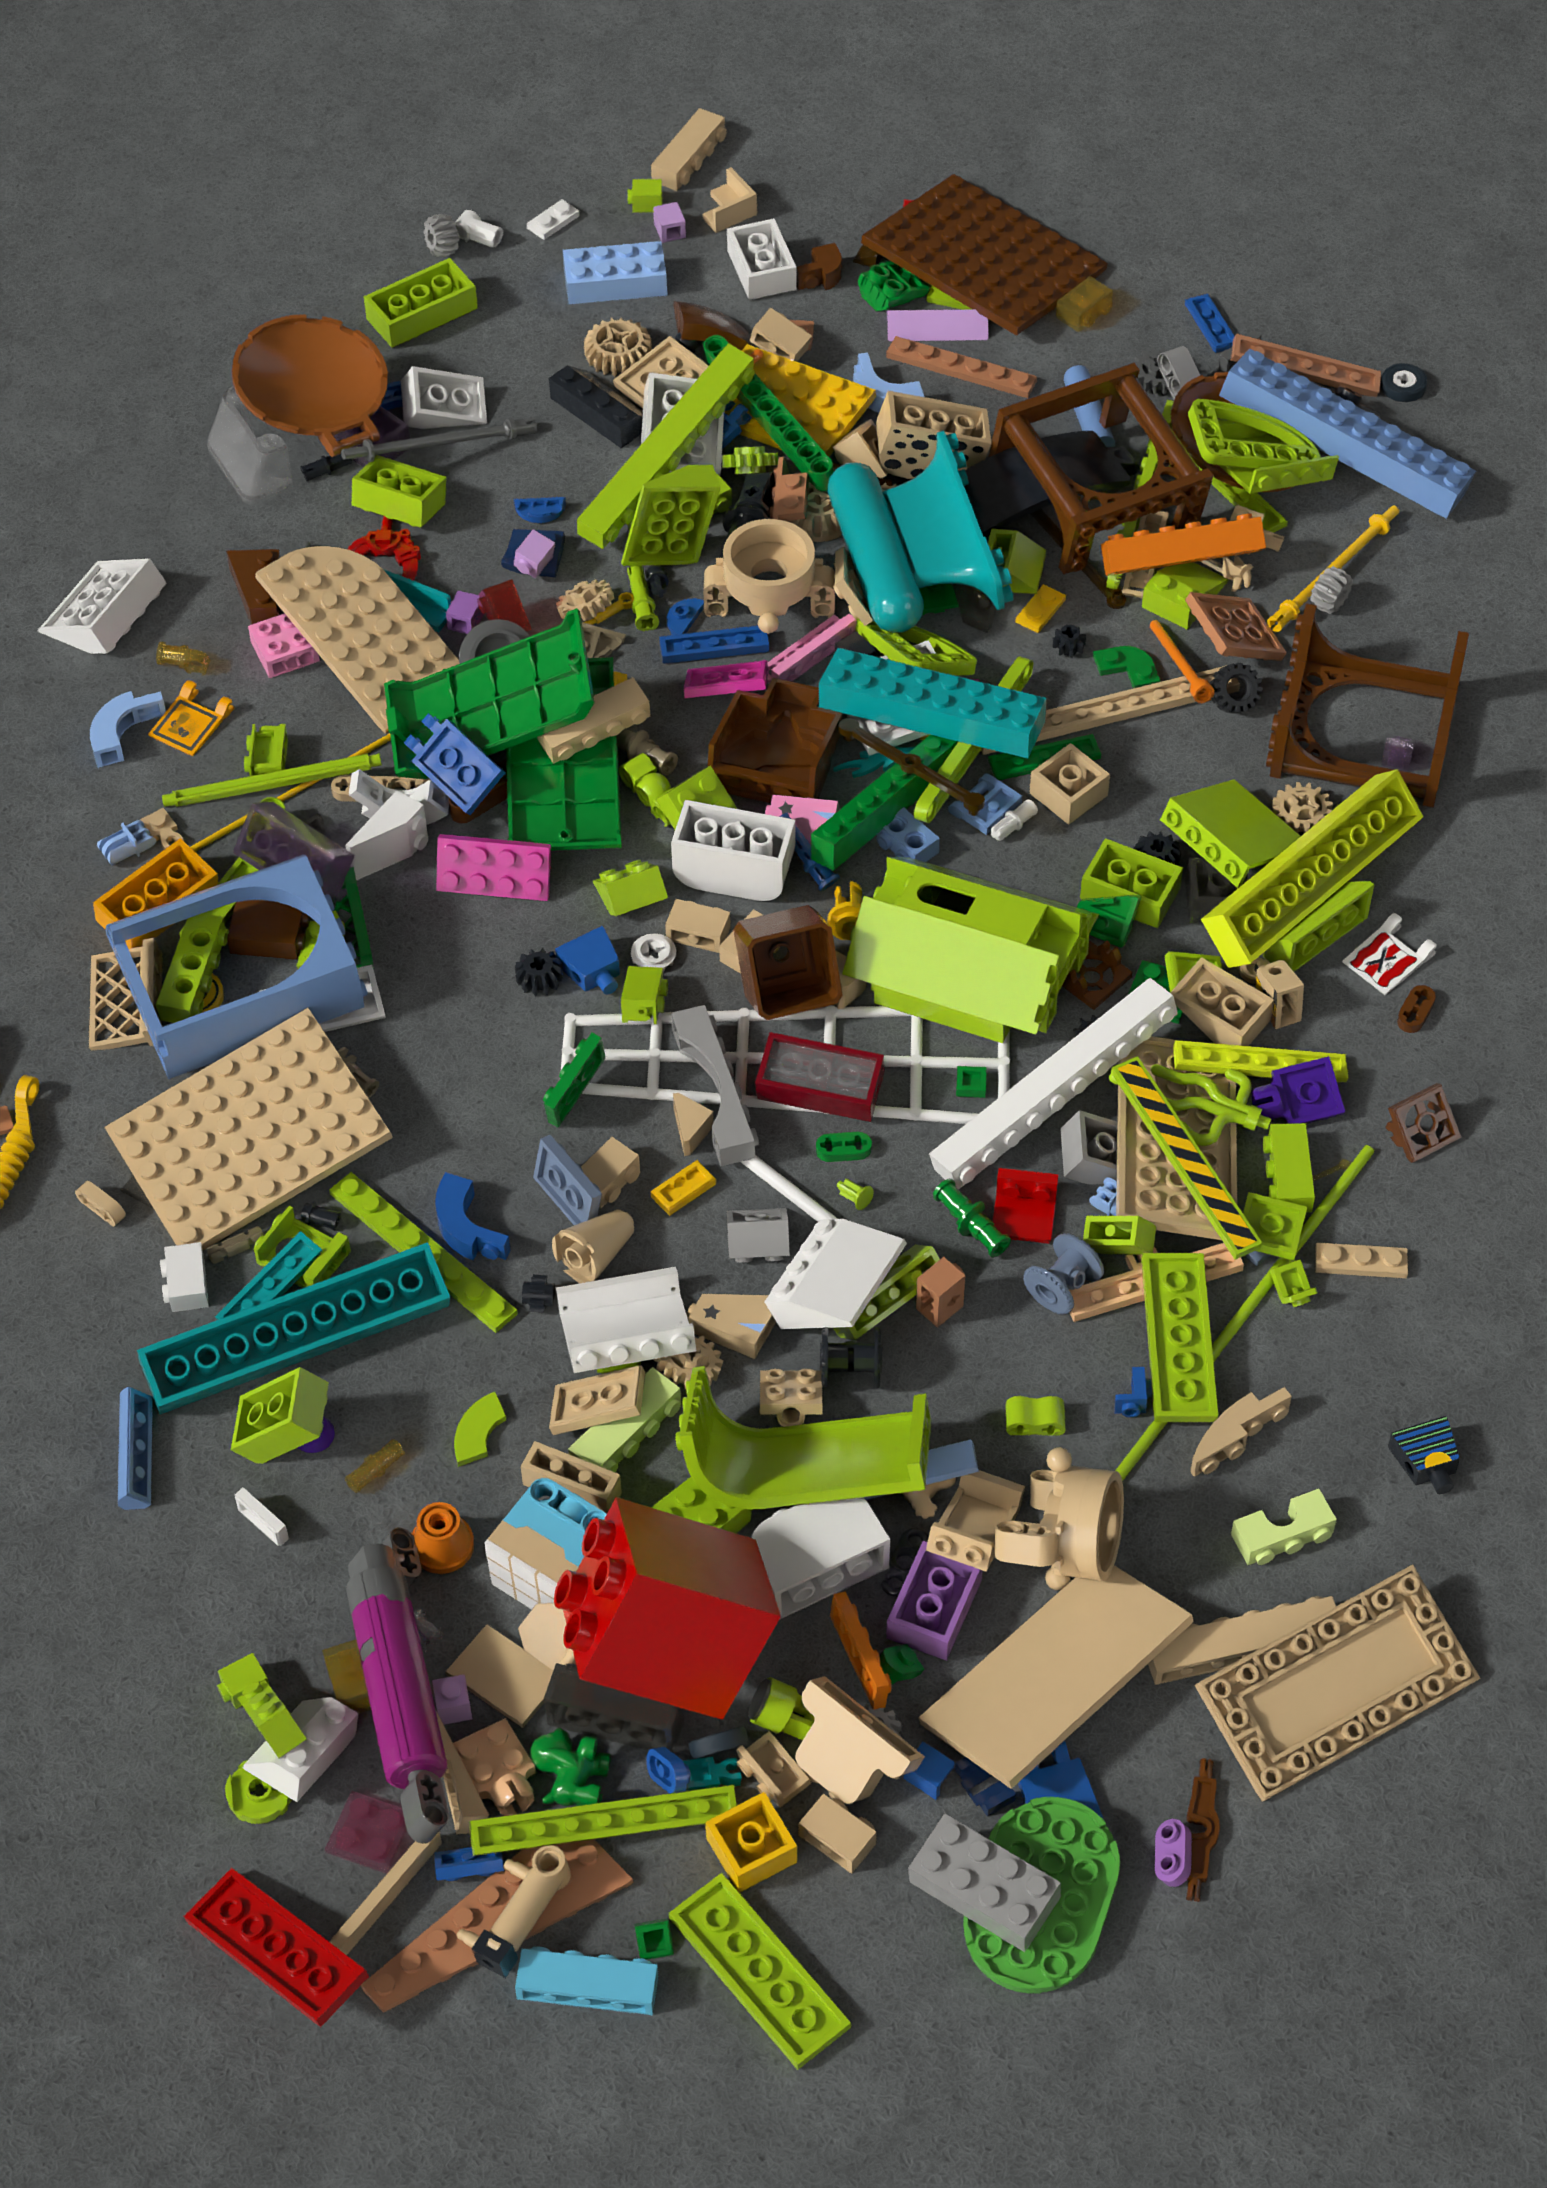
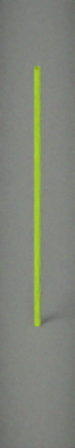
(1255, 1297)

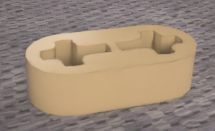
(100, 1203)

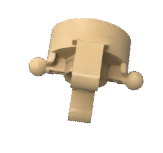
(767, 547)
(1078, 1524)

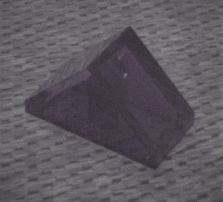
(1398, 752)

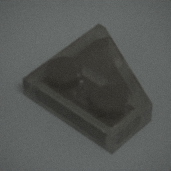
(974, 607)

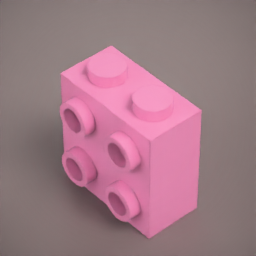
(281, 646)

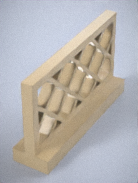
(151, 974)

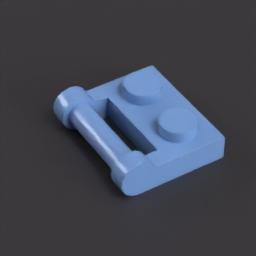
(997, 803)

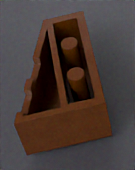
(255, 598)

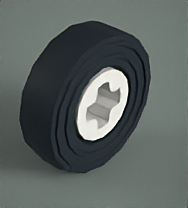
(1392, 382)
(718, 1742)

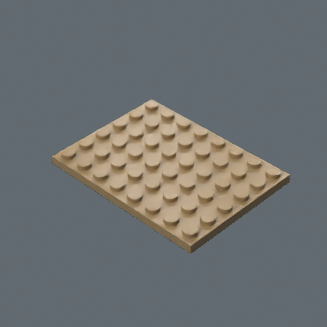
(248, 1132)

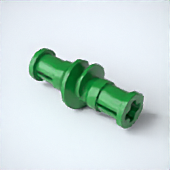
(971, 1218)

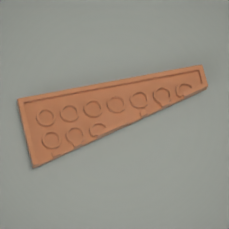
(439, 1952)

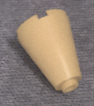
(592, 1244)

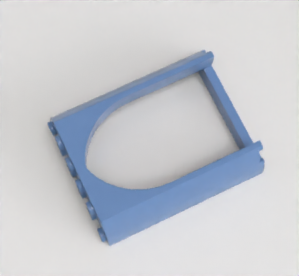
(324, 983)

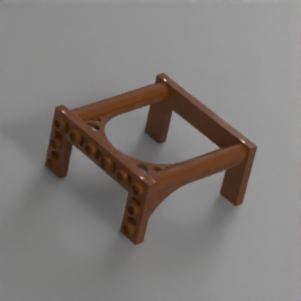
(1076, 520)
(1322, 659)

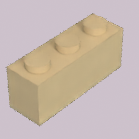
(581, 1477)

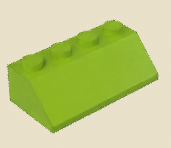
(1323, 925)

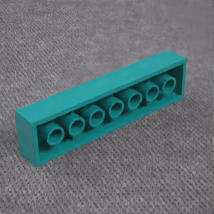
(932, 702)

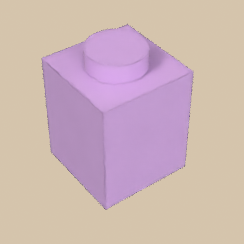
(669, 222)
(534, 554)
(452, 1699)

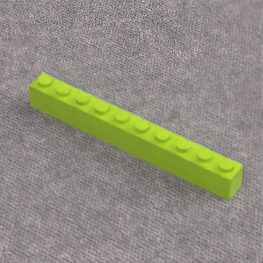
(666, 445)

